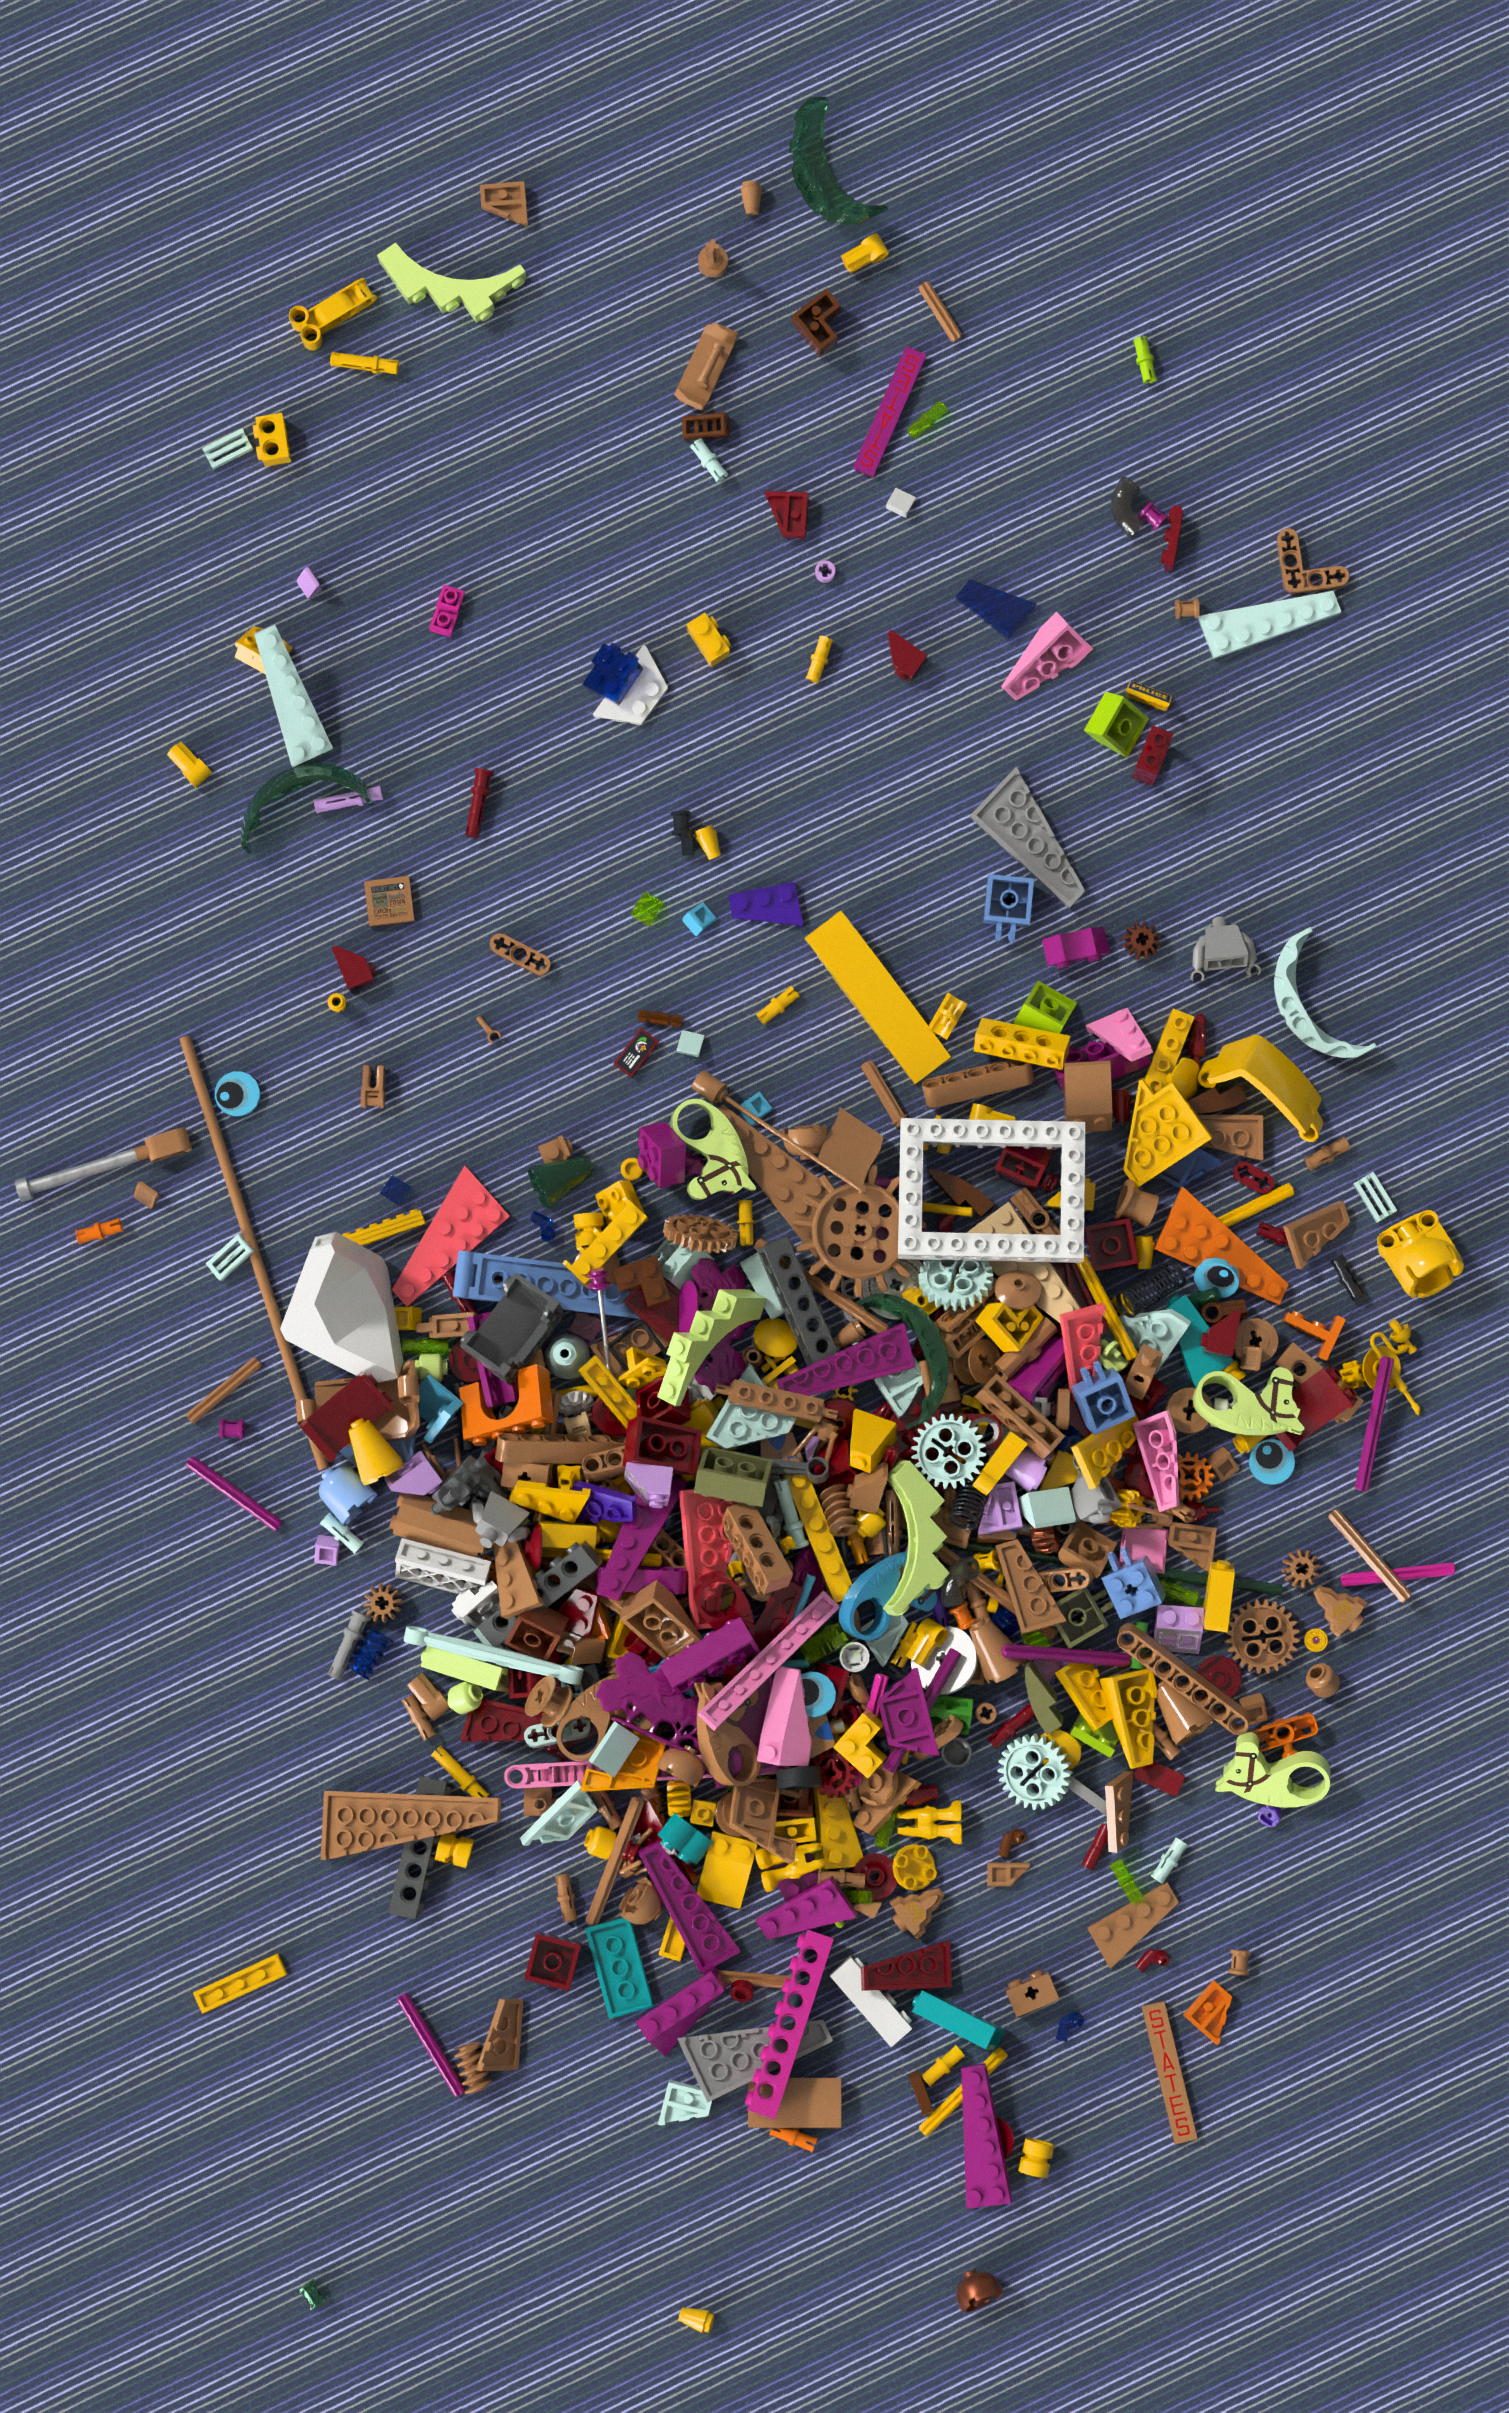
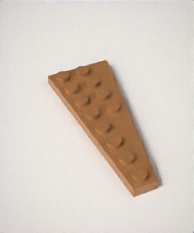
(783, 1179)
(378, 1820)

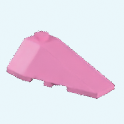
(1048, 653)
(1159, 1451)
(785, 1730)

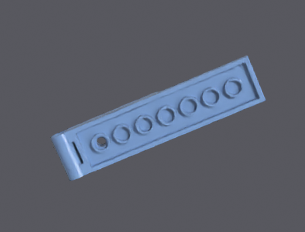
(476, 1282)

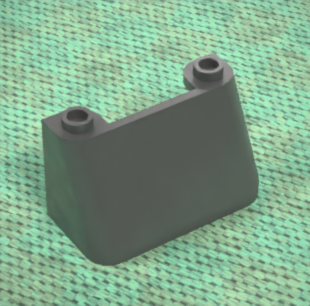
(513, 1329)

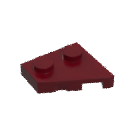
(790, 512)
(581, 1611)

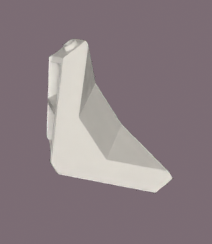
(346, 1309)

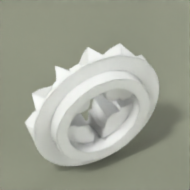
(575, 1403)

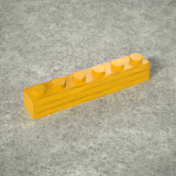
(387, 1228)

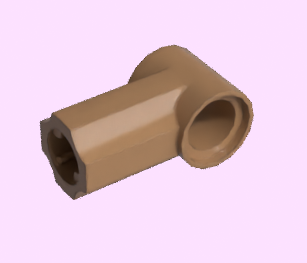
(432, 1701)

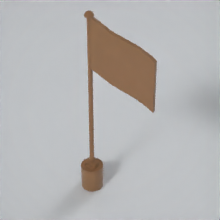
(846, 1149)

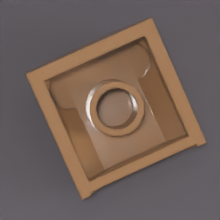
(1086, 1548)

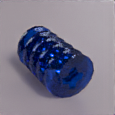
(369, 1653)

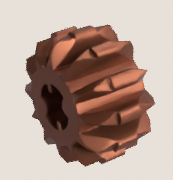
(1148, 945)
(1045, 1539)

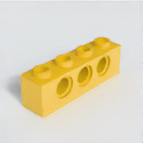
(1022, 1043)
(1168, 1049)

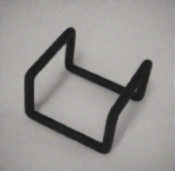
(628, 1331)
(863, 1566)

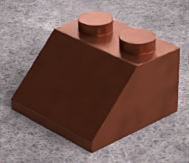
(537, 1632)

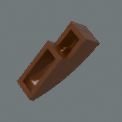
(1211, 1102)
(961, 1191)

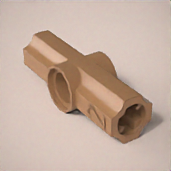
(1028, 1208)
(1014, 1360)

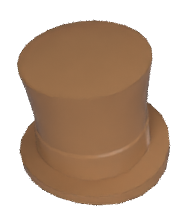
(1135, 1204)

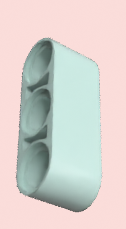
(759, 1280)

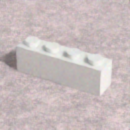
(873, 2004)

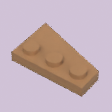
(1315, 1230)
(1118, 1810)
(872, 1817)

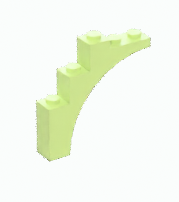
(446, 292)
(690, 1348)
(922, 1568)

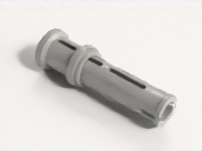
(352, 1635)

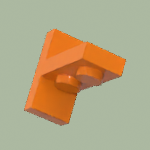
(1317, 1330)

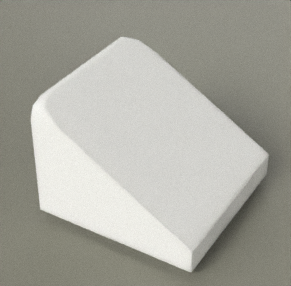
(900, 502)

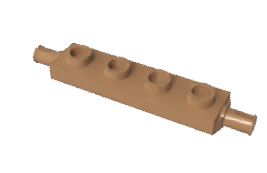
(776, 1401)

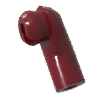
(1152, 1956)

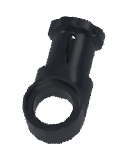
(681, 828)

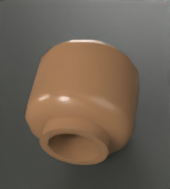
(1322, 1680)

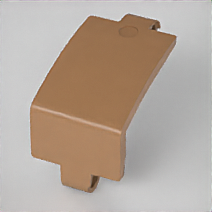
(392, 1425)

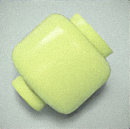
(432, 1365)
(464, 1697)

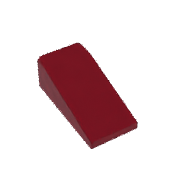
(1160, 1777)

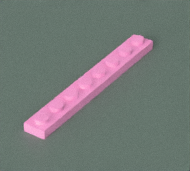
(768, 1660)

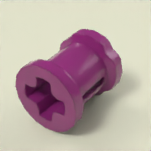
(1153, 516)
(232, 1428)

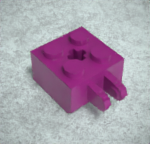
(662, 1154)

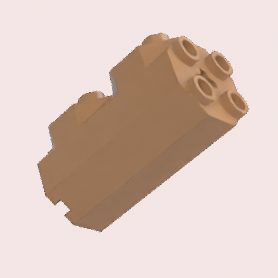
(449, 1530)

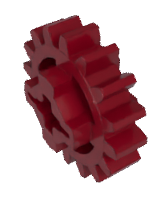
(832, 1783)

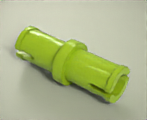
(1145, 359)

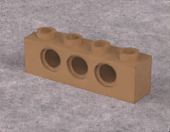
(1294, 1355)
(1019, 1416)

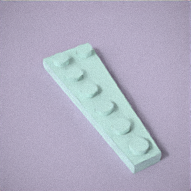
(1251, 625)
(296, 714)

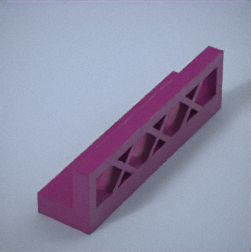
(502, 1392)

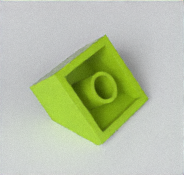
(1116, 723)
(1045, 1009)

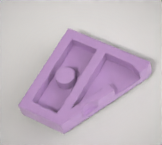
(1001, 1510)

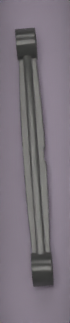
(786, 1467)

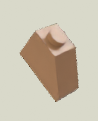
(868, 1489)

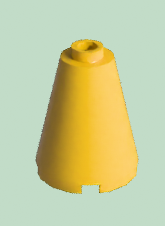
(372, 1452)

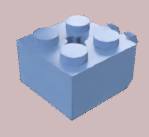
(999, 913)
(1102, 1399)
(1137, 1573)

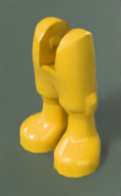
(925, 1821)
(794, 1870)

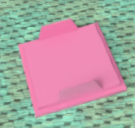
(1146, 1542)

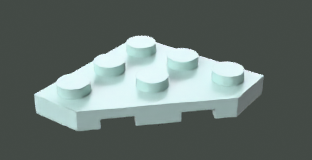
(1155, 1329)
(745, 1425)

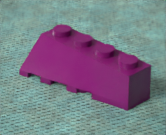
(1101, 1052)
(710, 1656)
(681, 2011)

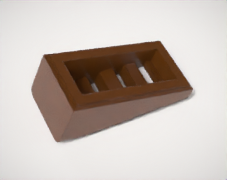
(706, 434)

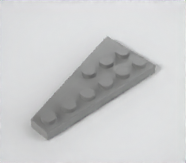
(1022, 830)
(730, 2058)

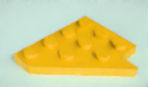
(1161, 1132)

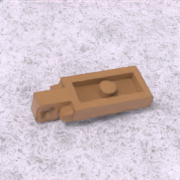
(446, 1325)

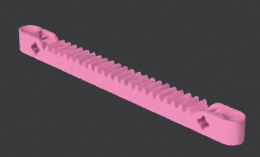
(569, 1772)

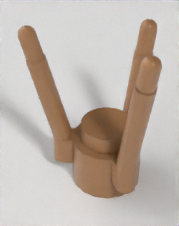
(826, 1432)
(435, 1463)
(1161, 1518)
(628, 1869)

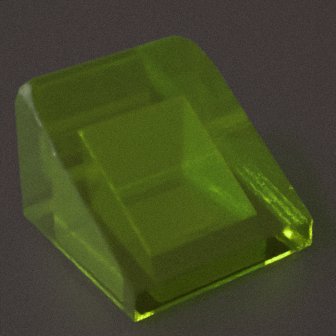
(647, 908)
(1034, 1639)

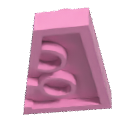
(1122, 1033)

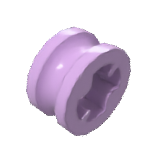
(831, 568)

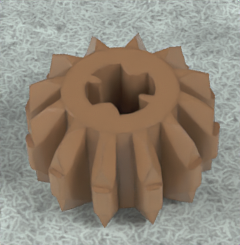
(1300, 1560)
(378, 1609)

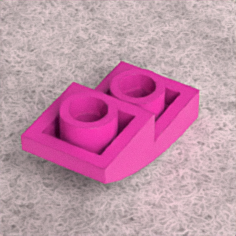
(447, 611)

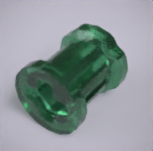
(317, 2297)

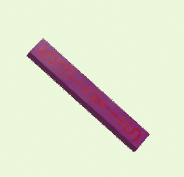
(889, 411)

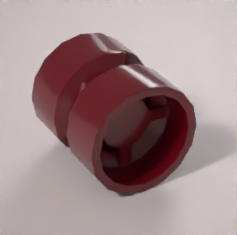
(635, 1644)

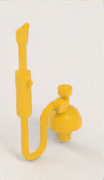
(1399, 1335)

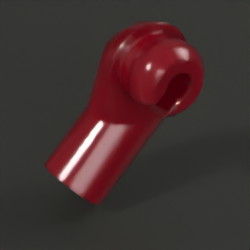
(944, 1223)

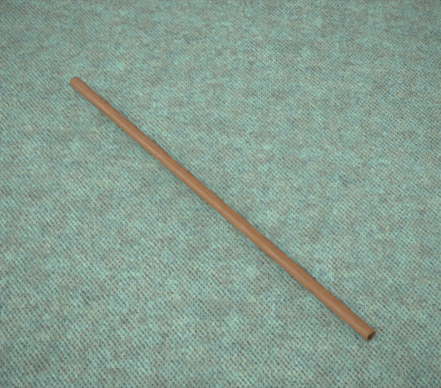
(246, 1229)

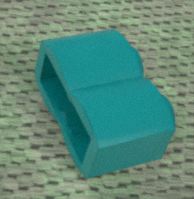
(685, 1839)

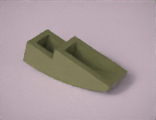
(1042, 1698)

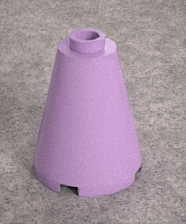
(1026, 1469)

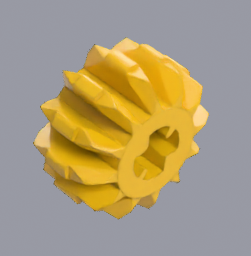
(1127, 1516)
(678, 1798)

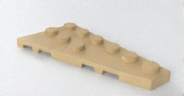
(1055, 1295)

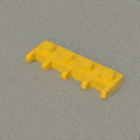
(608, 1241)

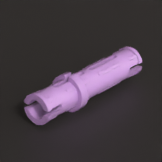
(346, 800)

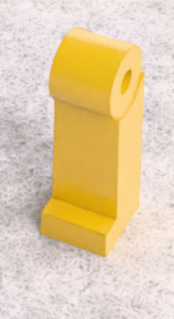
(999, 1463)

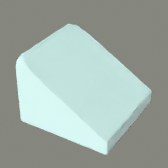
(690, 1043)

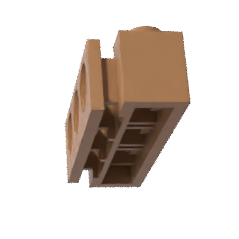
(963, 1330)
(756, 1548)

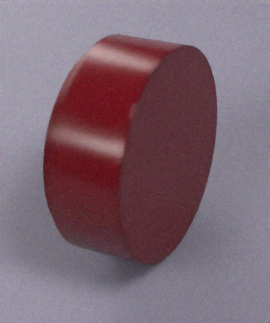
(742, 1990)

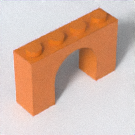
(532, 1410)

